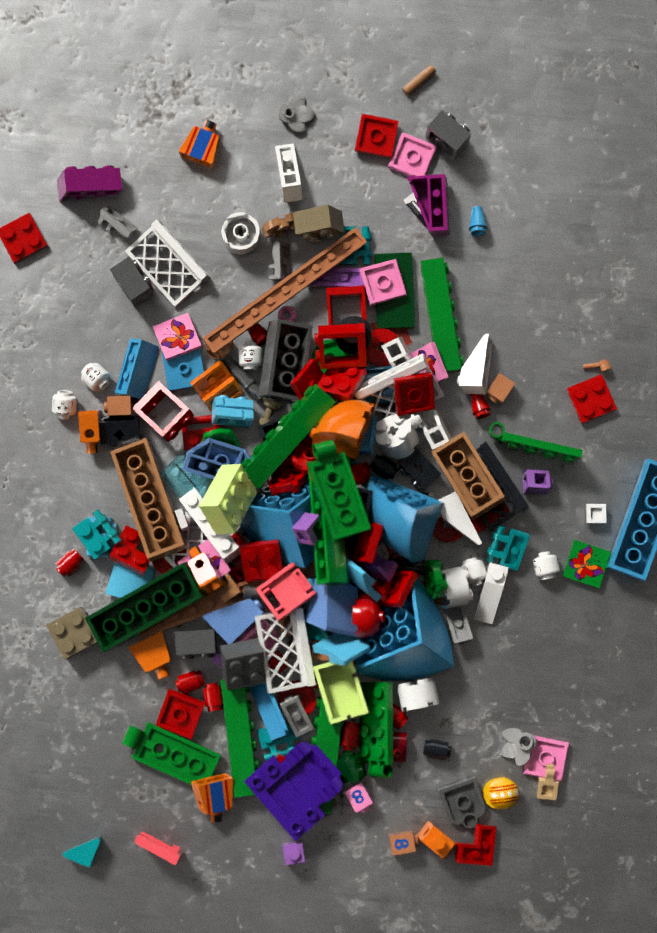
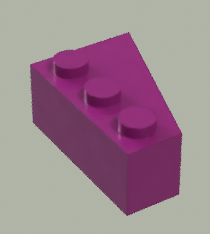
(89, 182)
(432, 199)

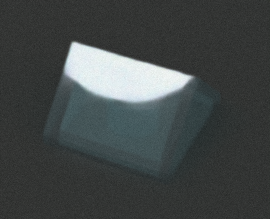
(180, 480)

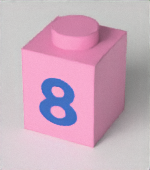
(359, 798)

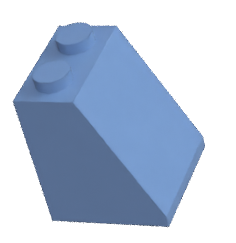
(333, 608)
(234, 619)

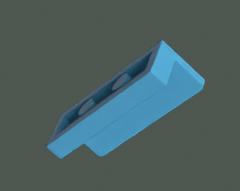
(136, 368)
(269, 712)

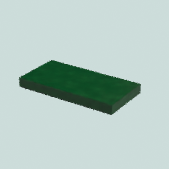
(400, 311)

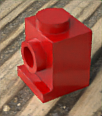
(360, 472)
(273, 662)

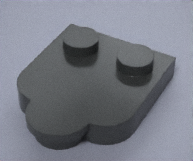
(463, 803)

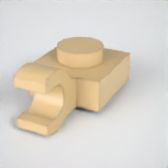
(548, 786)

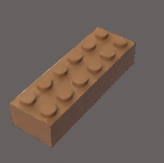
(148, 500)

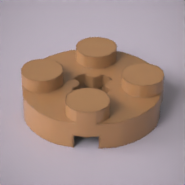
(278, 226)

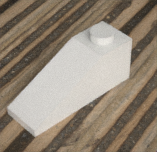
(289, 173)
(476, 369)
(457, 517)
(491, 593)

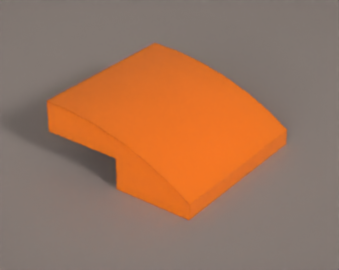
(216, 382)

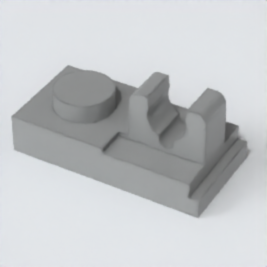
(116, 220)
(281, 260)
(458, 625)
(296, 715)

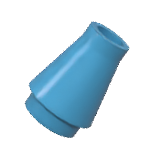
(477, 222)

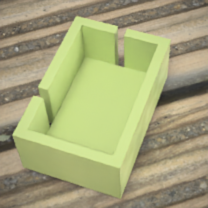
(228, 499)
(340, 691)

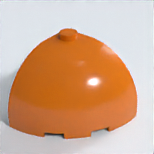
(345, 425)

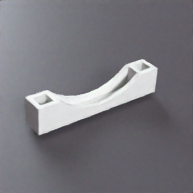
(432, 424)

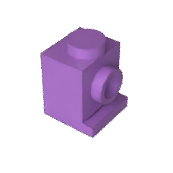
(541, 477)

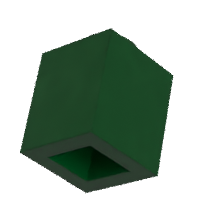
(351, 767)

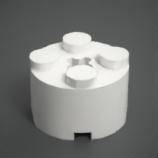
(230, 233)
(396, 436)
(458, 590)
(419, 695)

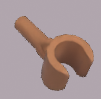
(603, 364)

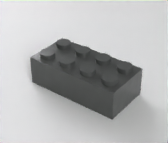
(284, 358)

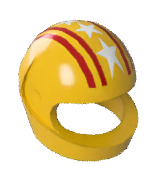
(501, 793)

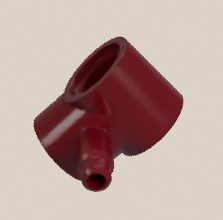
(399, 746)

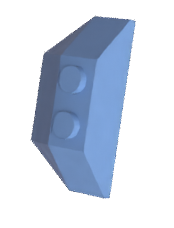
(209, 456)

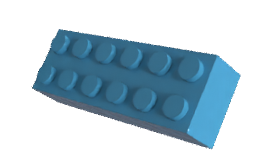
(638, 532)

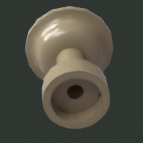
(271, 405)

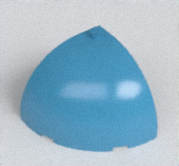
(405, 516)
(273, 518)
(410, 641)

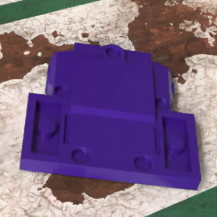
(296, 787)

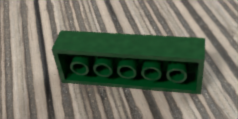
(145, 607)

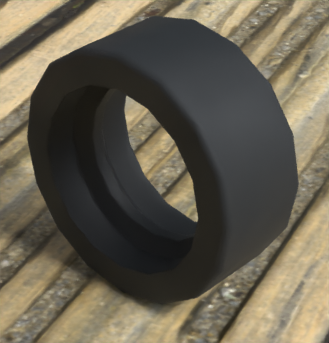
(349, 347)

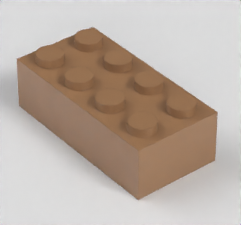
(468, 476)

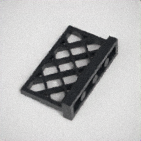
(506, 483)

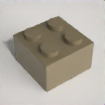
(318, 223)
(72, 633)

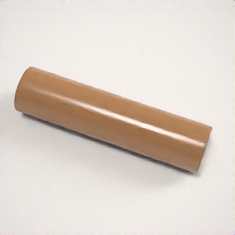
(419, 80)

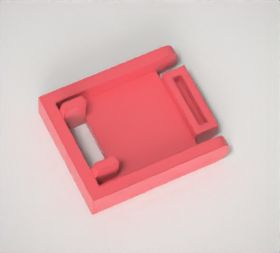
(289, 589)
(159, 848)

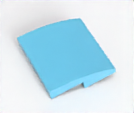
(361, 579)
(125, 580)
(341, 648)

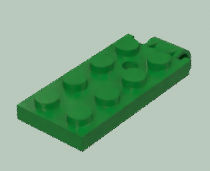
(535, 446)
(340, 499)
(377, 725)
(179, 758)

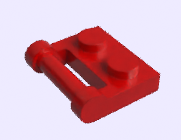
(194, 437)

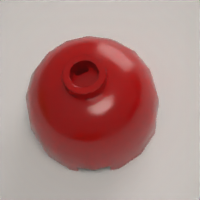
(367, 617)

